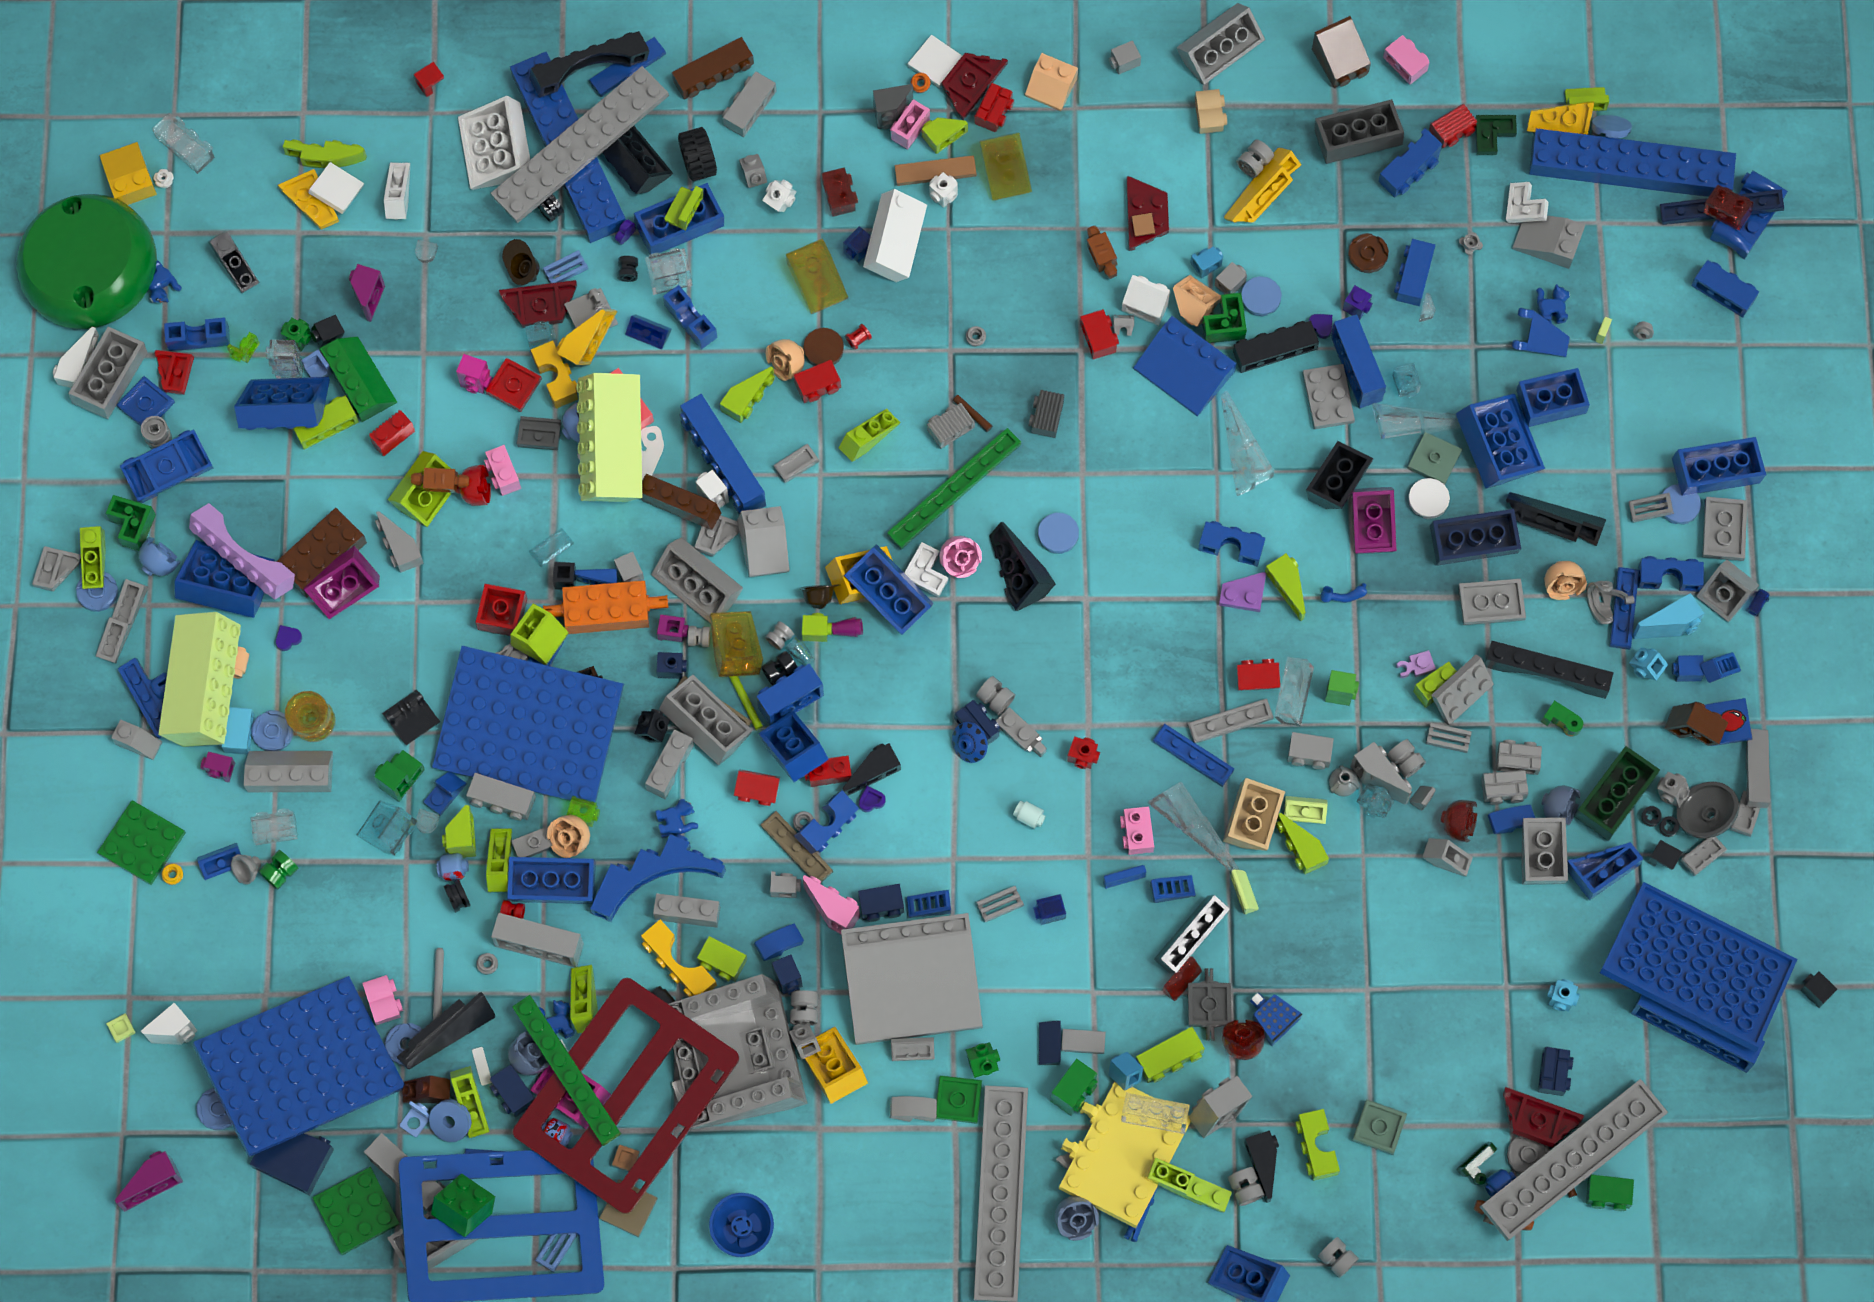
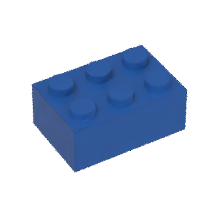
(1552, 397)
(790, 694)
(793, 746)

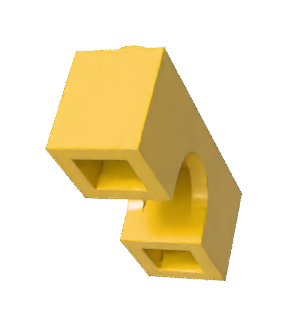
(562, 389)

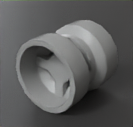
(779, 635)
(699, 636)

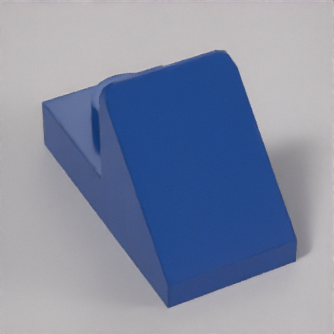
(444, 793)

